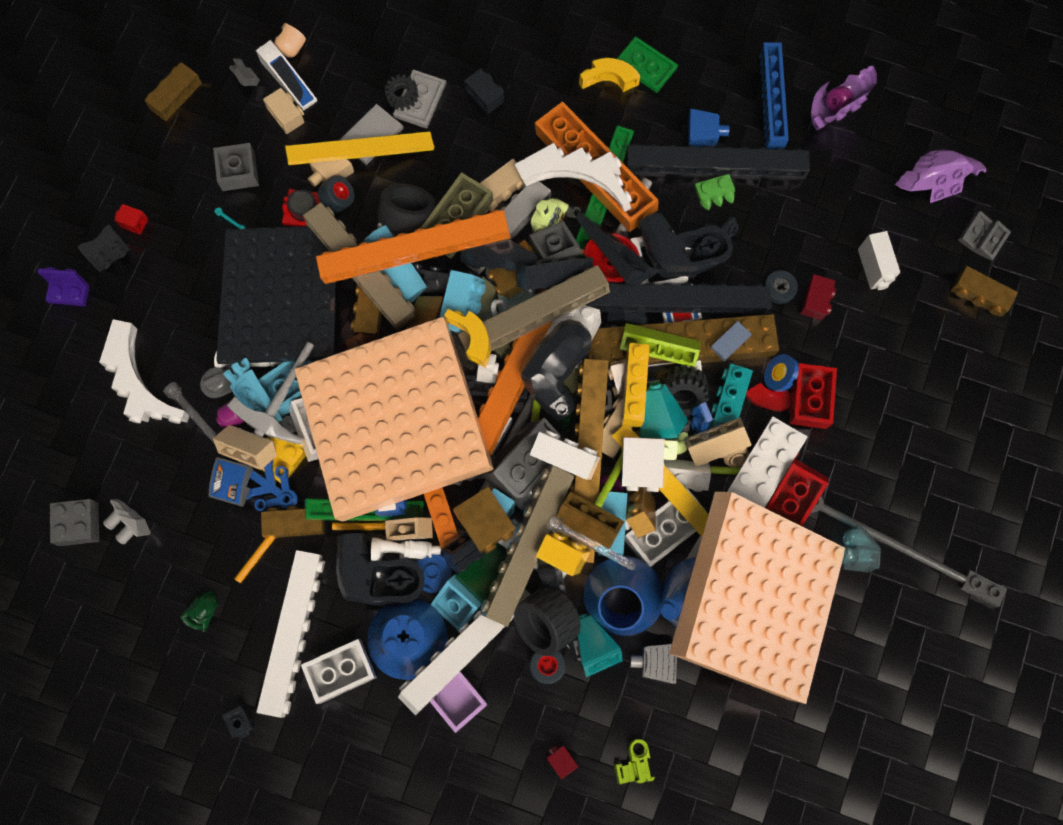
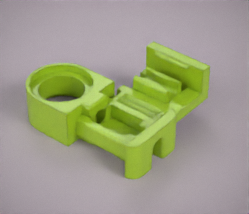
(638, 769)

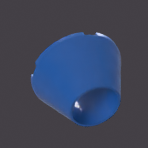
(641, 581)

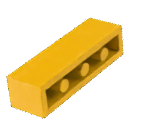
(635, 385)

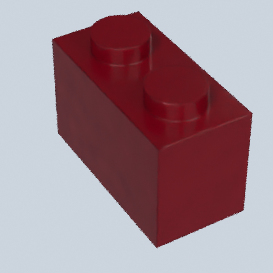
(818, 297)

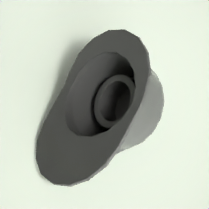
(214, 382)

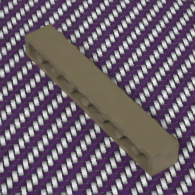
(373, 284)
(543, 308)
(521, 552)

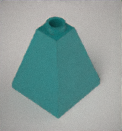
(662, 414)
(596, 647)

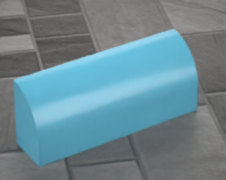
(403, 276)

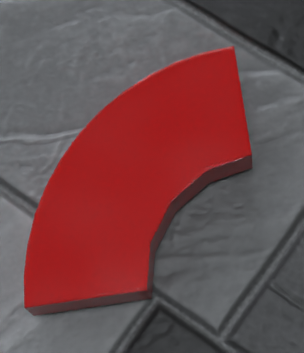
(769, 399)

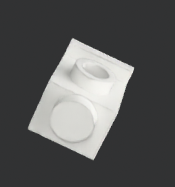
(490, 372)

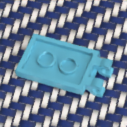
(248, 388)

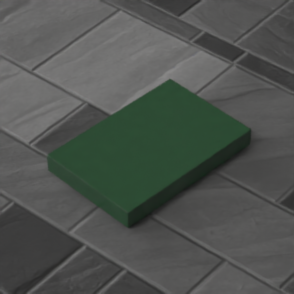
(482, 573)

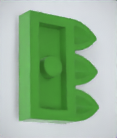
(715, 190)

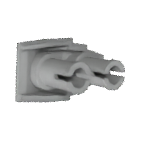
(133, 522)

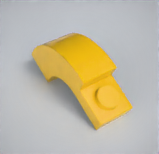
(610, 70)
(480, 345)

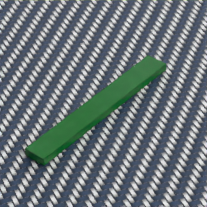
(596, 210)

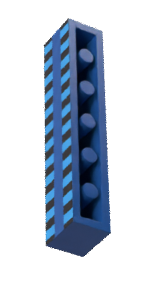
(773, 96)

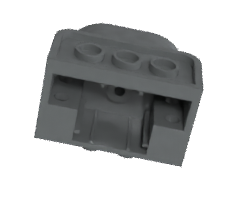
(517, 471)

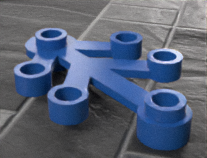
(269, 486)

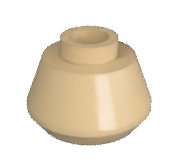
(737, 458)

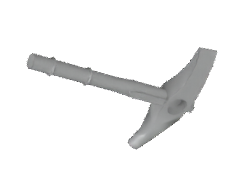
(265, 422)

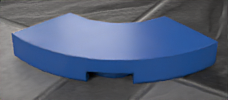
(701, 418)

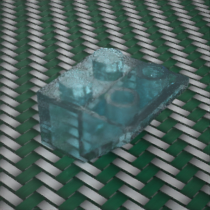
(861, 550)

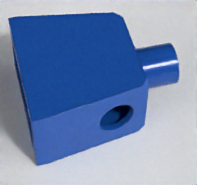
(704, 128)

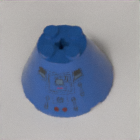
(426, 634)

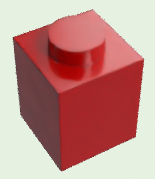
(131, 219)

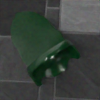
(200, 611)

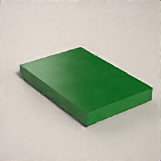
(650, 64)

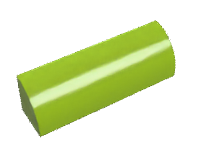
(662, 344)

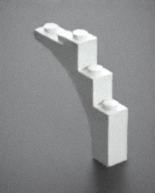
(553, 163)
(119, 357)

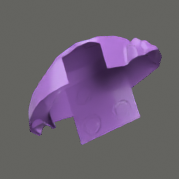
(860, 87)
(941, 172)

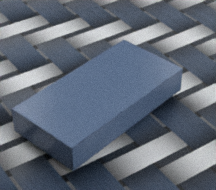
(731, 341)

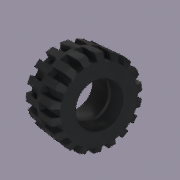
(686, 379)

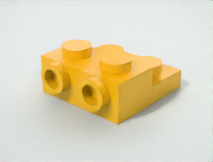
(288, 455)

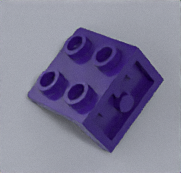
(65, 286)

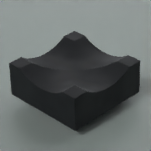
(104, 249)

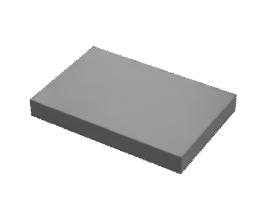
(429, 91)
(374, 124)

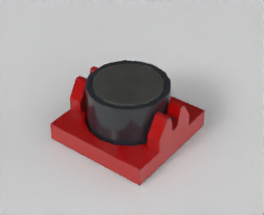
(296, 205)

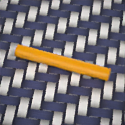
(358, 526)
(254, 558)

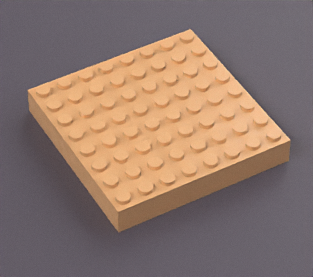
(392, 419)
(758, 598)

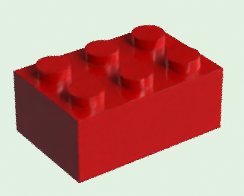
(813, 396)
(797, 493)

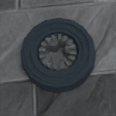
(789, 289)

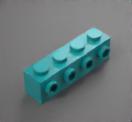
(730, 395)

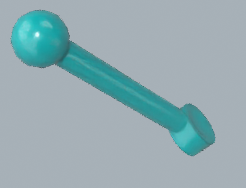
(219, 212)

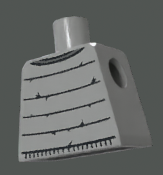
(656, 663)

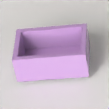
(458, 702)

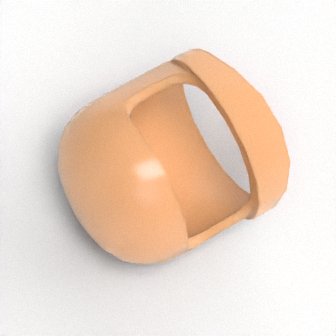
(289, 41)

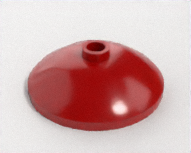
(601, 260)

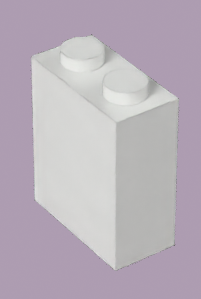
(879, 260)
(643, 464)

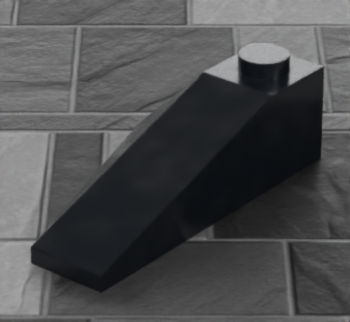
(497, 255)

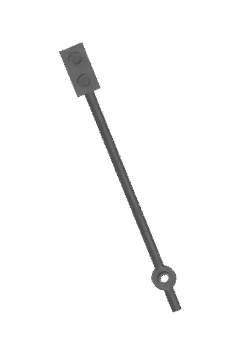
(971, 582)

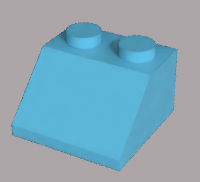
(456, 603)

